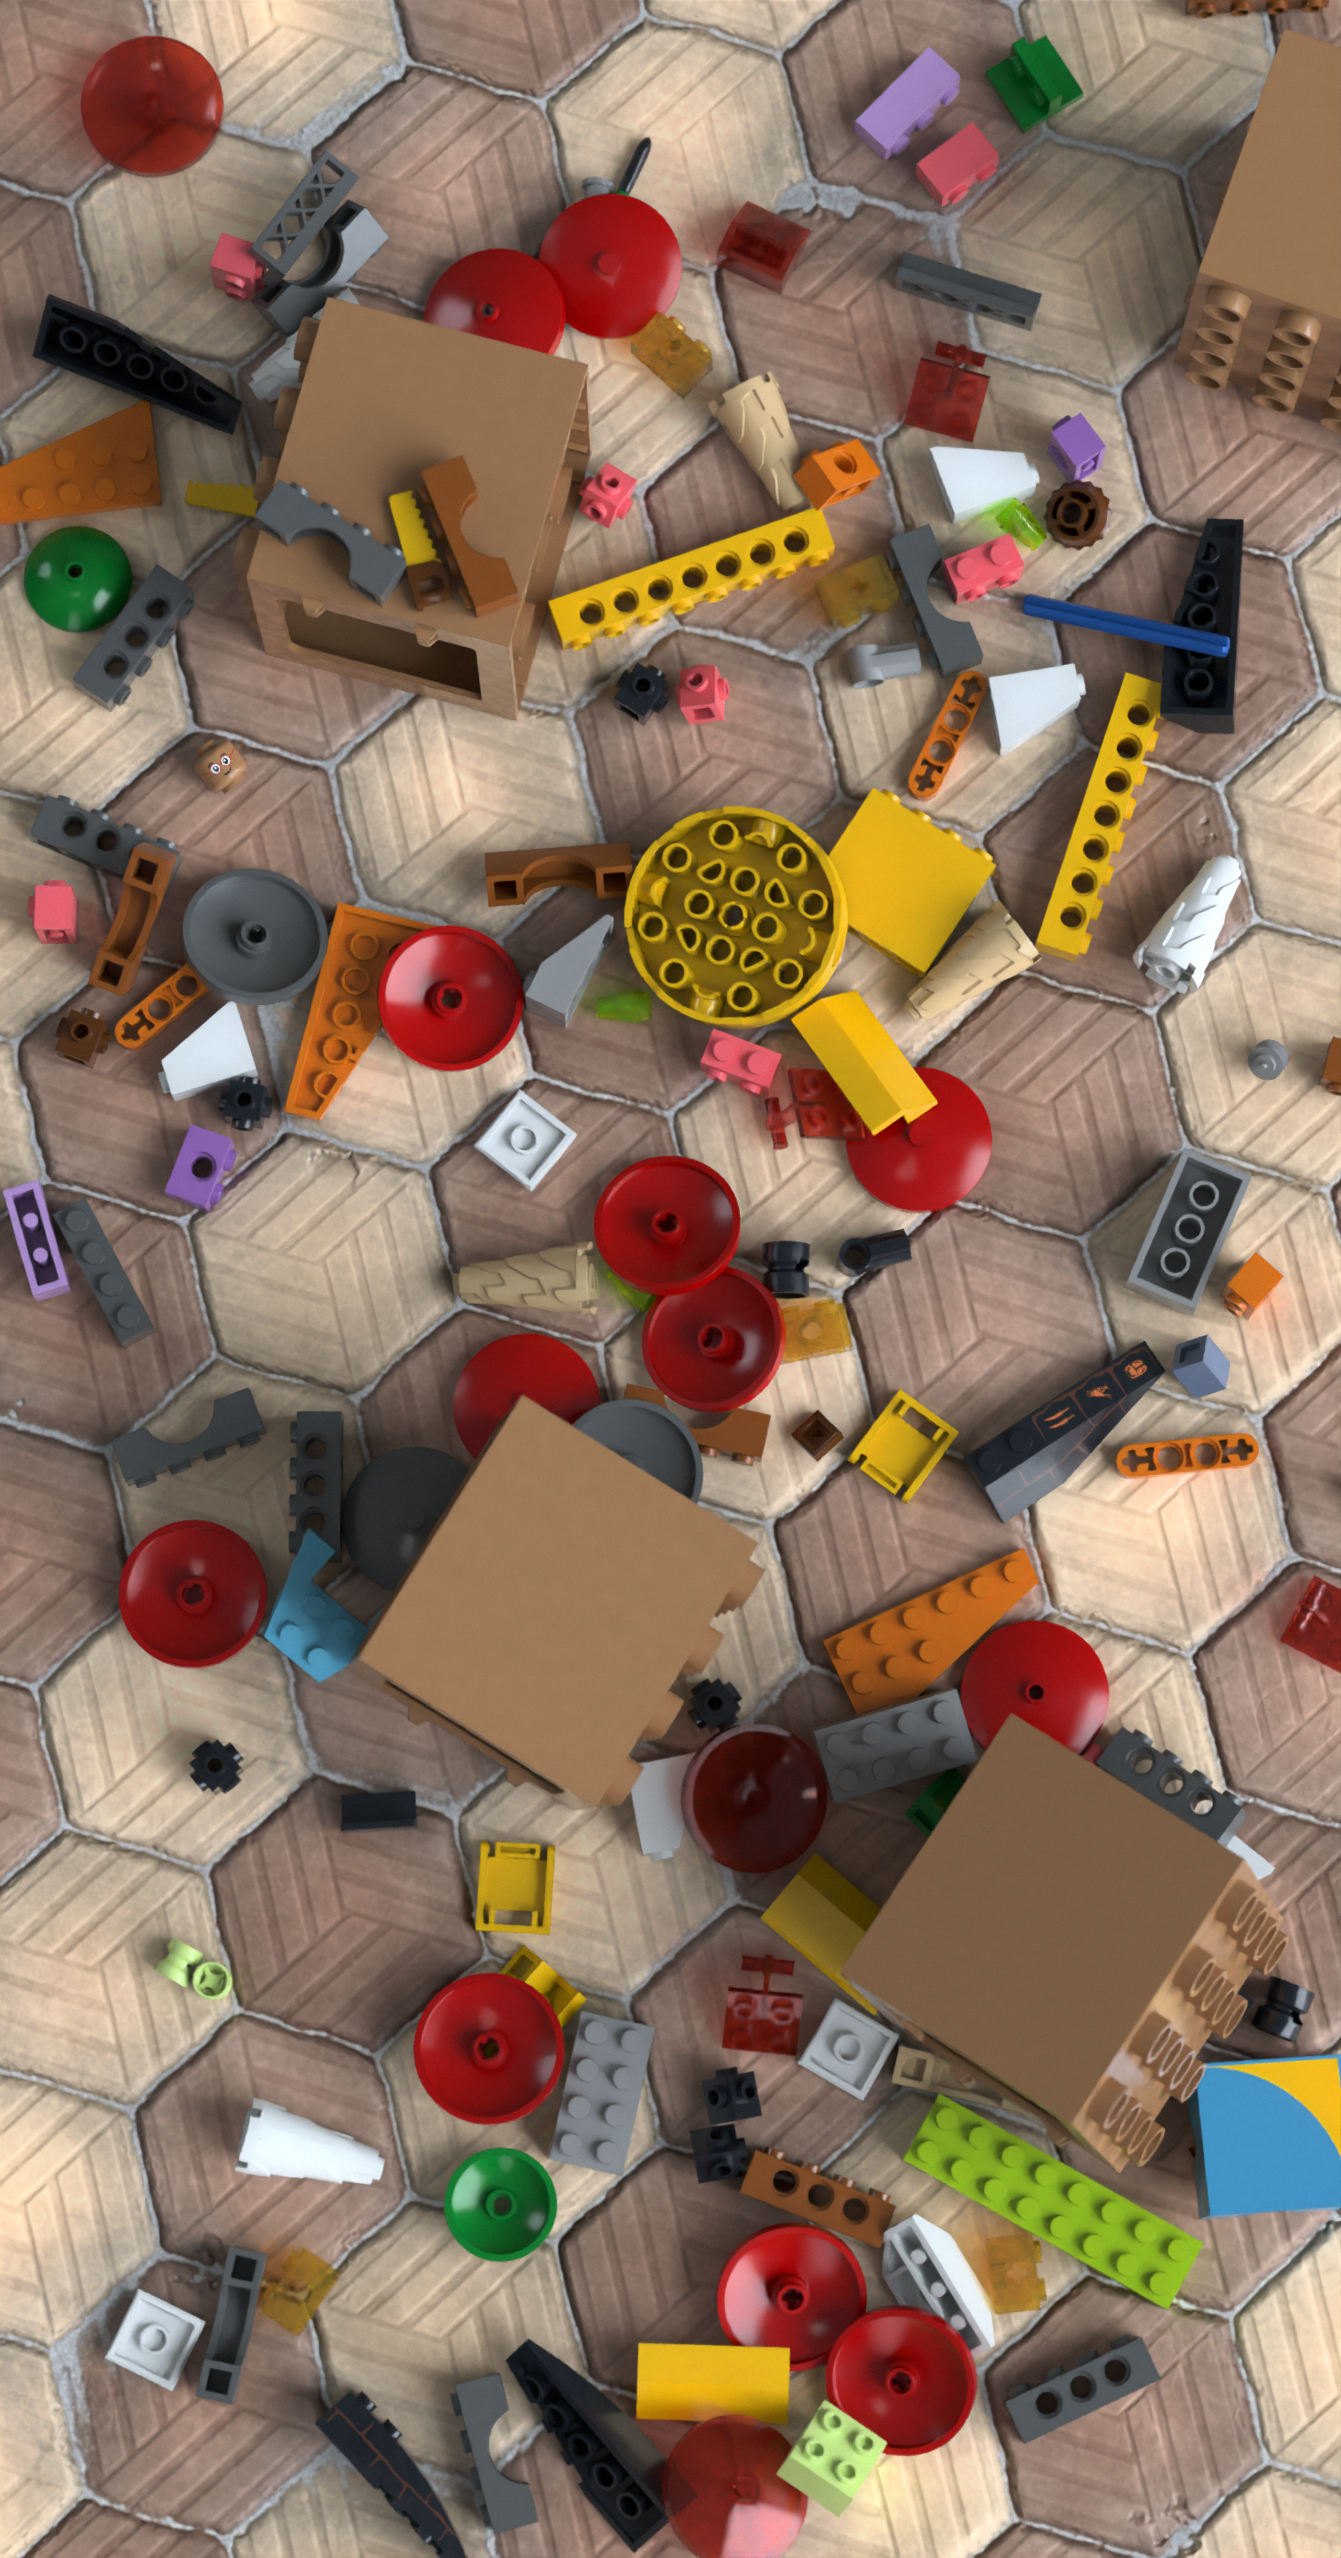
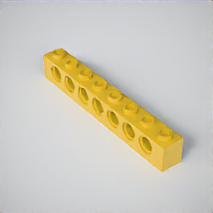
(805, 526)
(1055, 937)

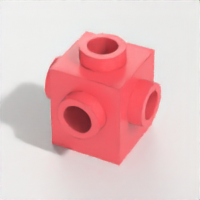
(605, 502)
(702, 694)

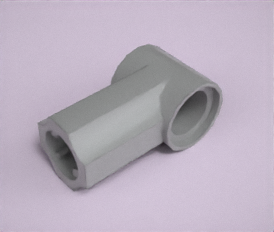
(874, 664)

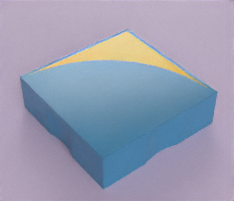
(1267, 2136)

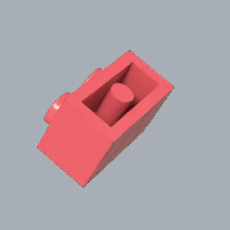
(957, 165)
(236, 269)
(983, 569)
(54, 913)
(740, 1063)

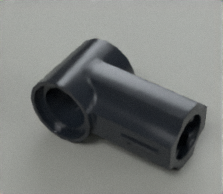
(877, 1251)

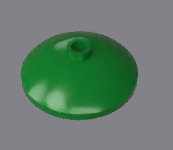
(82, 601)
(472, 2198)

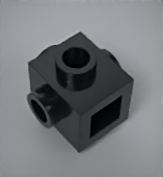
(641, 704)
(250, 1116)
(719, 1719)
(222, 1780)
(731, 2096)
(718, 2153)

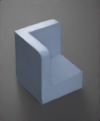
(1201, 1366)

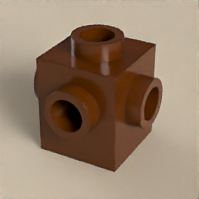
(86, 1049)

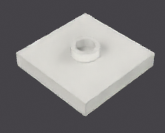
(525, 1140)
(848, 2049)
(155, 2339)

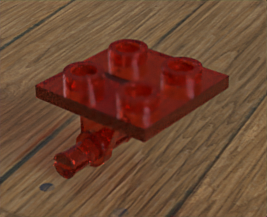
(948, 396)
(816, 1107)
(1317, 1624)
(763, 2018)

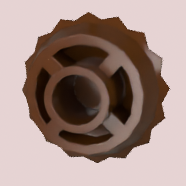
(1077, 514)

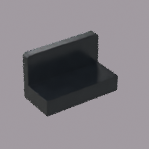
(379, 1812)

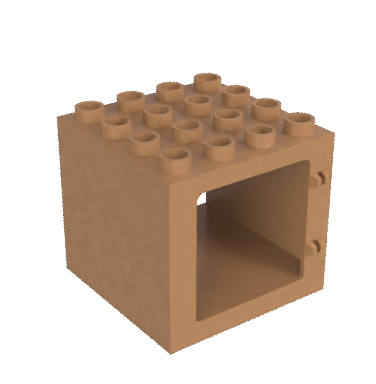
(1272, 268)
(370, 415)
(557, 1609)
(1068, 1945)

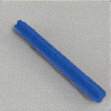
(1126, 625)

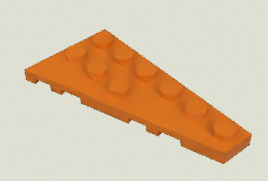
(86, 472)
(344, 1006)
(917, 1641)

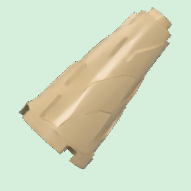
(761, 430)
(977, 961)
(545, 1280)

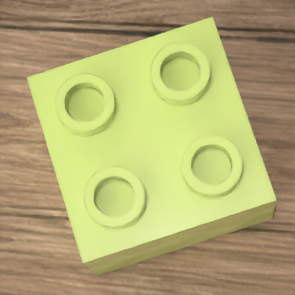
(831, 2458)

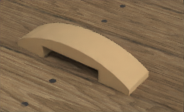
(932, 2074)

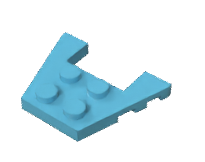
(308, 1621)

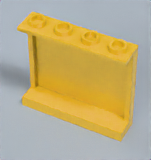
(906, 880)

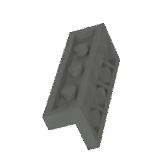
(308, 227)
(967, 291)

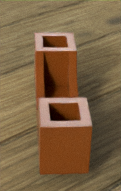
(485, 578)
(521, 873)
(129, 935)
(739, 1435)

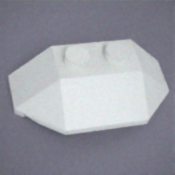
(932, 2274)

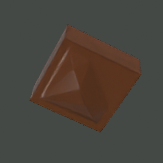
(817, 1435)

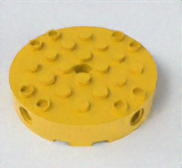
(770, 959)

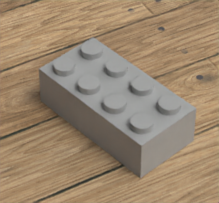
(1188, 1231)
(893, 1744)
(602, 2093)

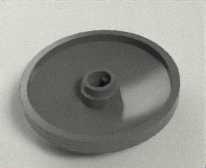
(254, 936)
(648, 1439)
(395, 1509)

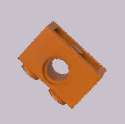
(836, 473)
(1250, 1287)

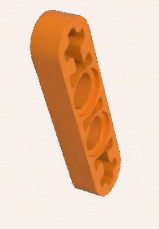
(943, 734)
(168, 993)
(1186, 1452)

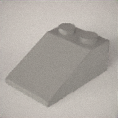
(564, 976)

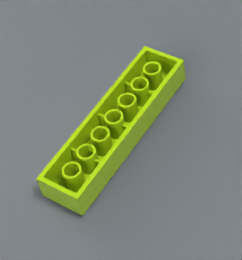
(1052, 2201)

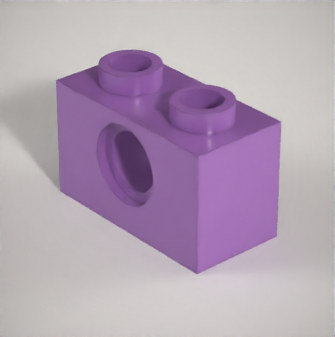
(1075, 448)
(198, 1147)

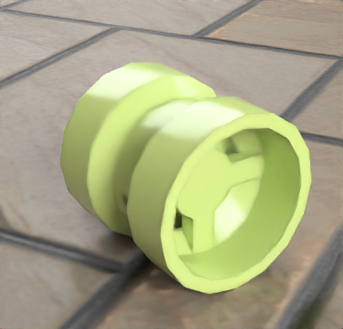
(179, 1962)
(208, 1978)

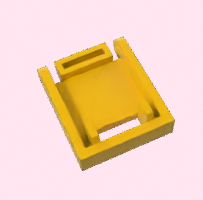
(898, 1451)
(515, 1882)

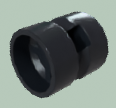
(786, 1269)
(1282, 2009)

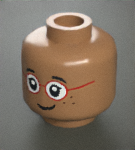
(220, 765)

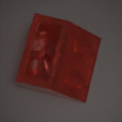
(762, 247)

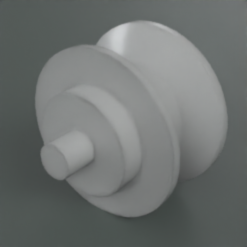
(1268, 1059)

